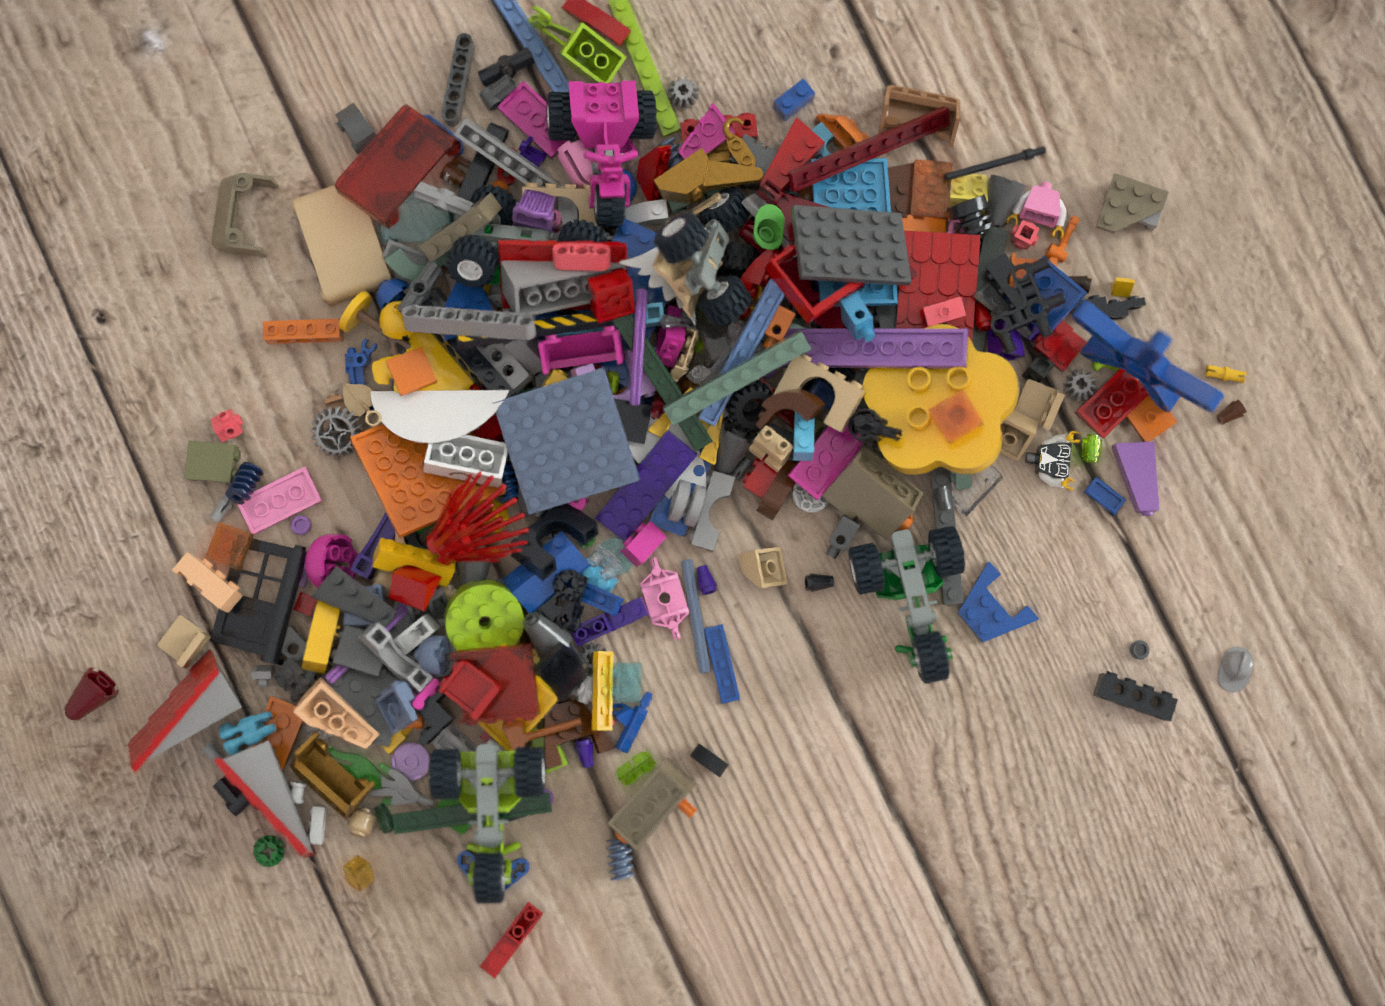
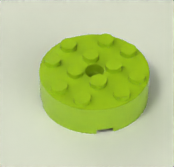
(480, 600)

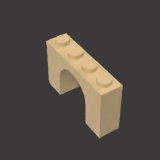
(577, 195)
(847, 394)

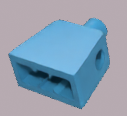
(857, 317)

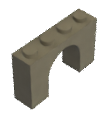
(468, 223)

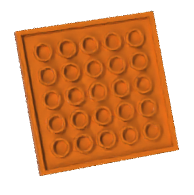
(398, 476)

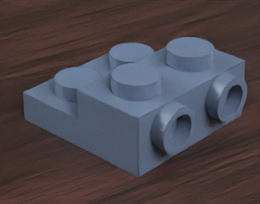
(396, 706)

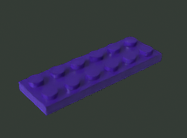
(656, 474)

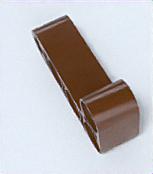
(777, 492)

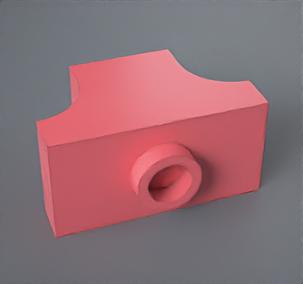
(944, 311)

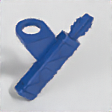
(632, 720)

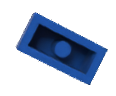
(793, 100)

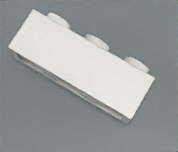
(317, 825)

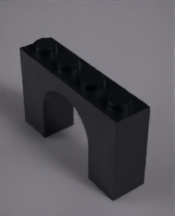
(558, 519)

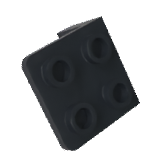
(561, 670)

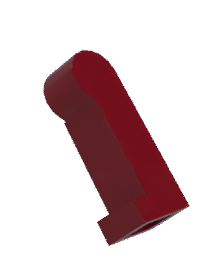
(790, 268)

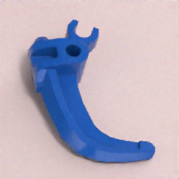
(356, 362)

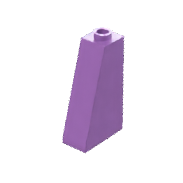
(1139, 474)

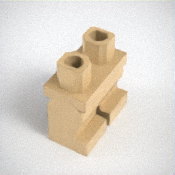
(772, 444)

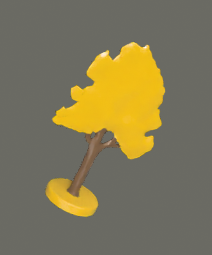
(447, 372)

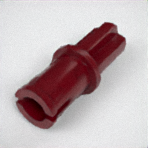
(657, 409)

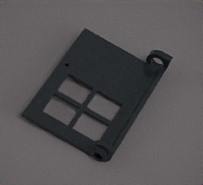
(259, 624)

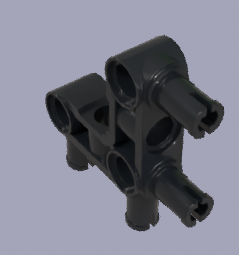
(1031, 296)

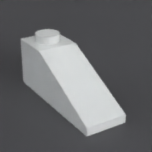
(647, 213)

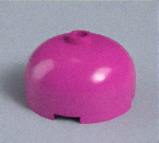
(324, 554)

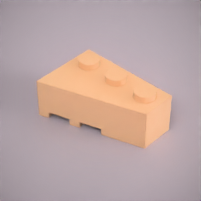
(208, 581)

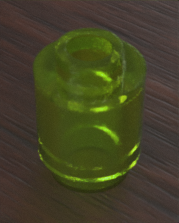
(1091, 448)

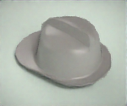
(1235, 669)

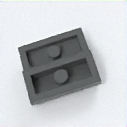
(435, 607)

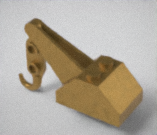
(698, 174)

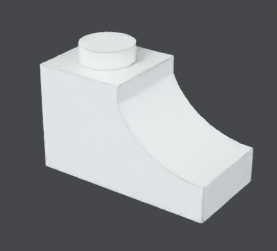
(416, 633)

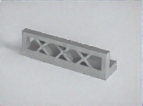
(458, 741)

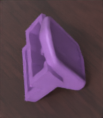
(535, 210)

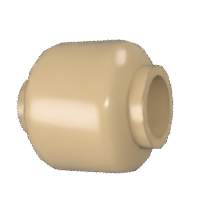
(361, 822)

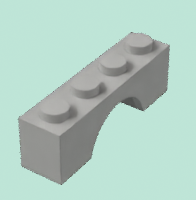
(719, 487)
(381, 644)

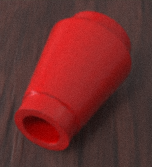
(982, 317)

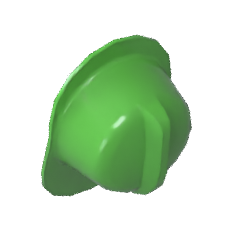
(768, 227)

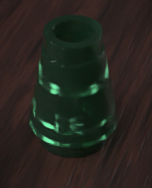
(384, 818)

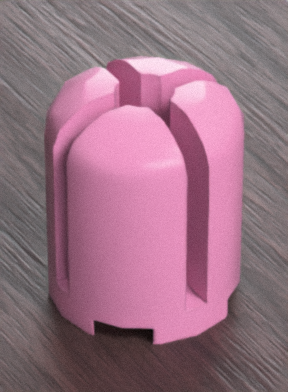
(575, 165)

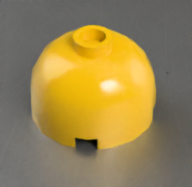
(392, 321)

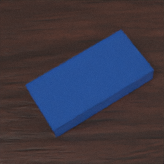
(1104, 495)

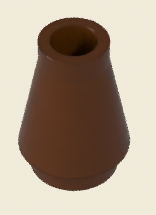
(1231, 412)

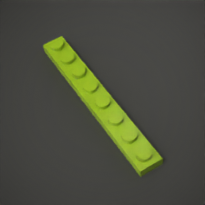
(645, 67)

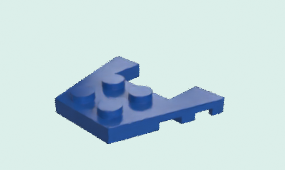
(984, 612)

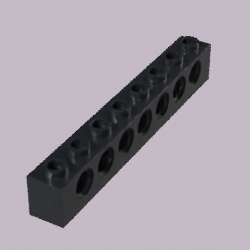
(470, 359)

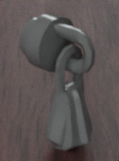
(670, 321)

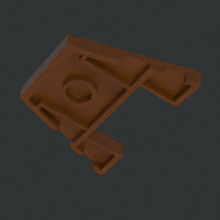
(565, 712)

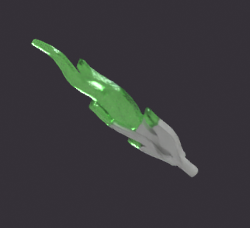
(400, 788)

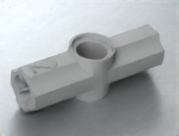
(442, 199)

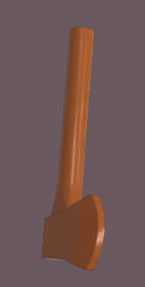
(517, 738)

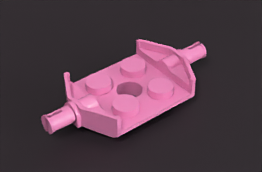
(674, 611)

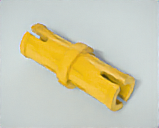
(1225, 373)

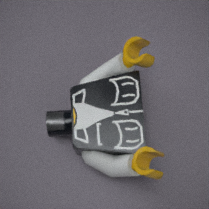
(1053, 460)

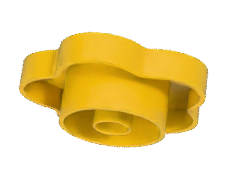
(908, 394)

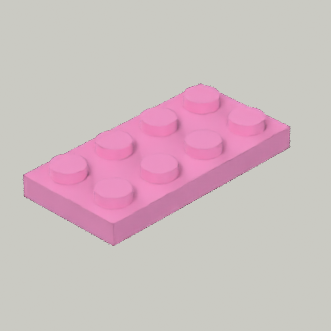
(280, 500)

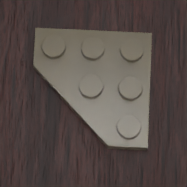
(1129, 203)

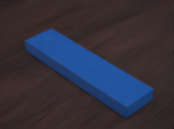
(722, 664)

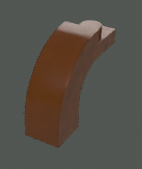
(795, 399)

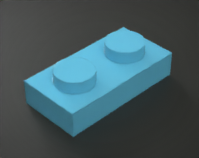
(595, 578)

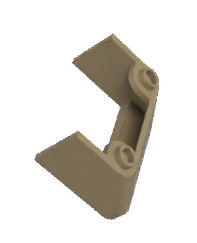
(224, 235)

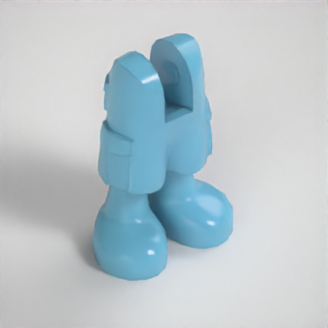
(252, 728)

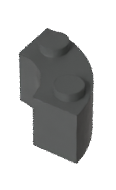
(356, 126)

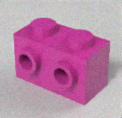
(643, 543)

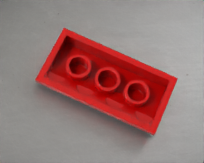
(1112, 402)

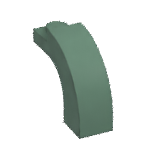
(404, 267)

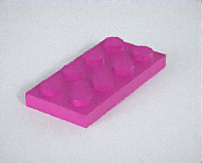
(529, 114)
(830, 456)

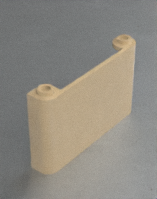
(341, 245)

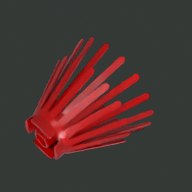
(455, 538)

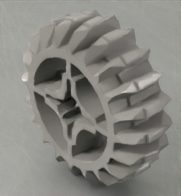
(335, 425)

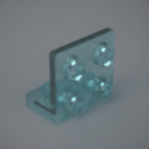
(627, 682)

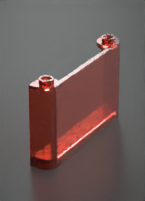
(395, 164)

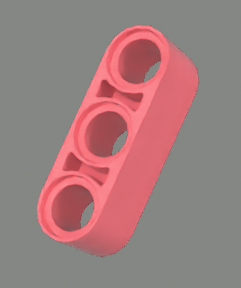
(581, 257)

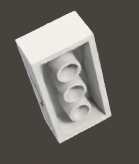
(465, 456)

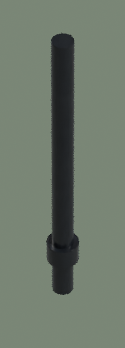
(1026, 154)

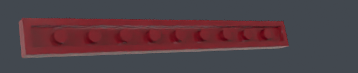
(868, 149)

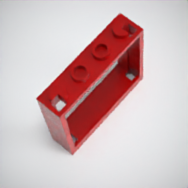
(792, 293)

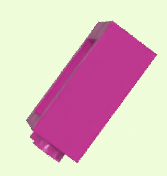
(670, 340)

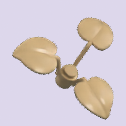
(358, 400)

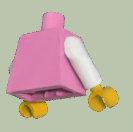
(1042, 207)

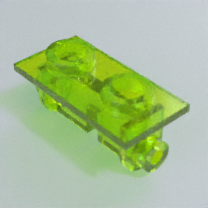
(643, 763)

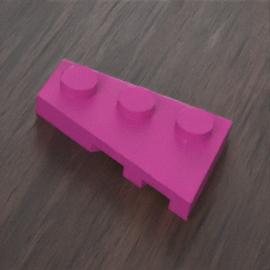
(707, 134)

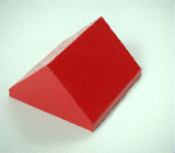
(413, 586)

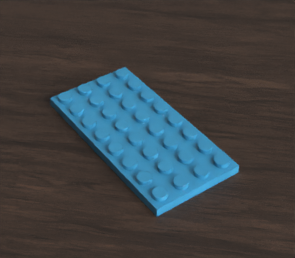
(858, 189)

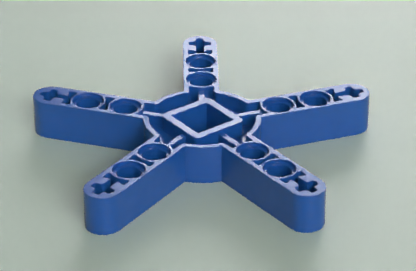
(1143, 360)

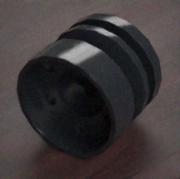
(971, 216)

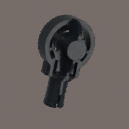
(871, 426)

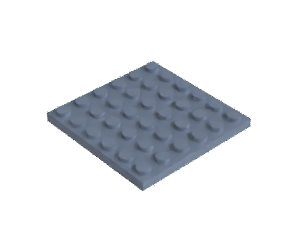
(566, 441)

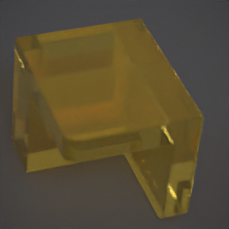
(358, 873)

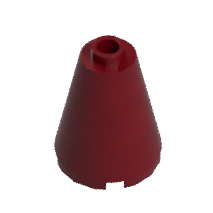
(90, 693)

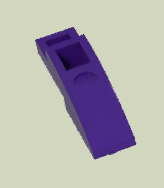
(608, 623)

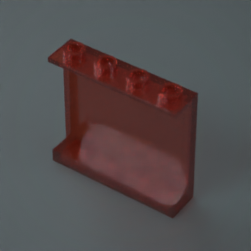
(513, 670)

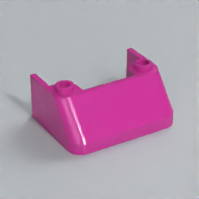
(581, 349)

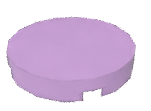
(411, 760)

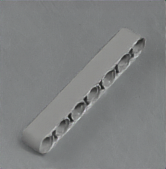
(469, 322)

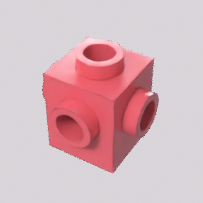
(1027, 229)
(227, 425)

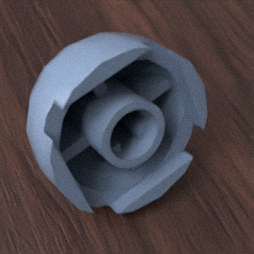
(432, 655)

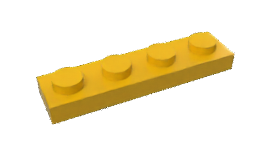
(602, 690)

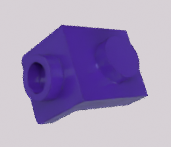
(531, 153)

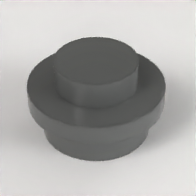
(1139, 649)

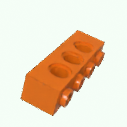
(302, 331)

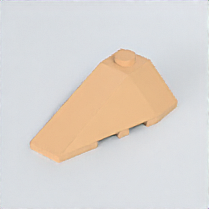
(330, 712)

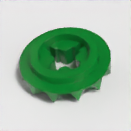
(276, 856)

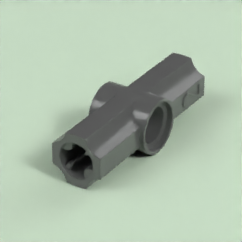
(426, 279)

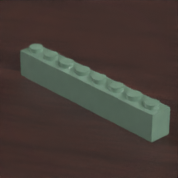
(736, 377)

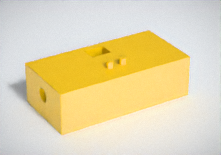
(320, 638)

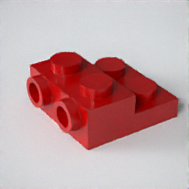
(1060, 346)

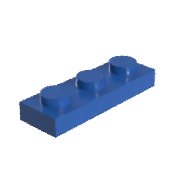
(601, 599)

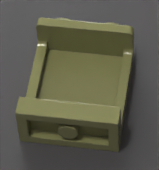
(211, 461)

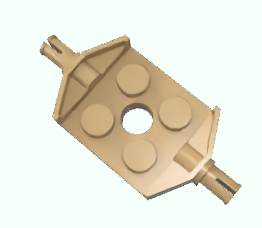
(681, 364)

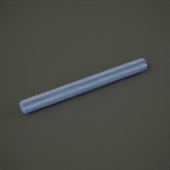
(695, 616)

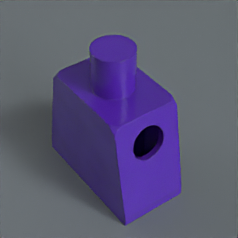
(995, 345)

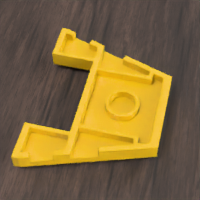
(709, 451)

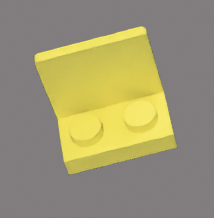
(967, 188)

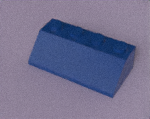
(534, 592)

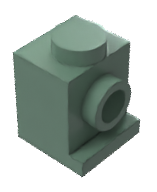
(961, 480)

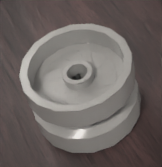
(683, 502)

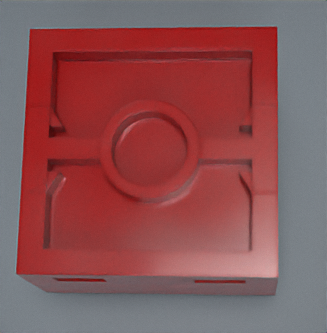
(611, 295)

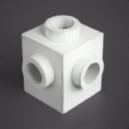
(584, 691)

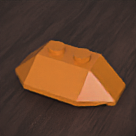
(843, 129)

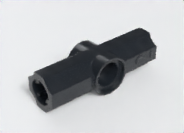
(497, 70)

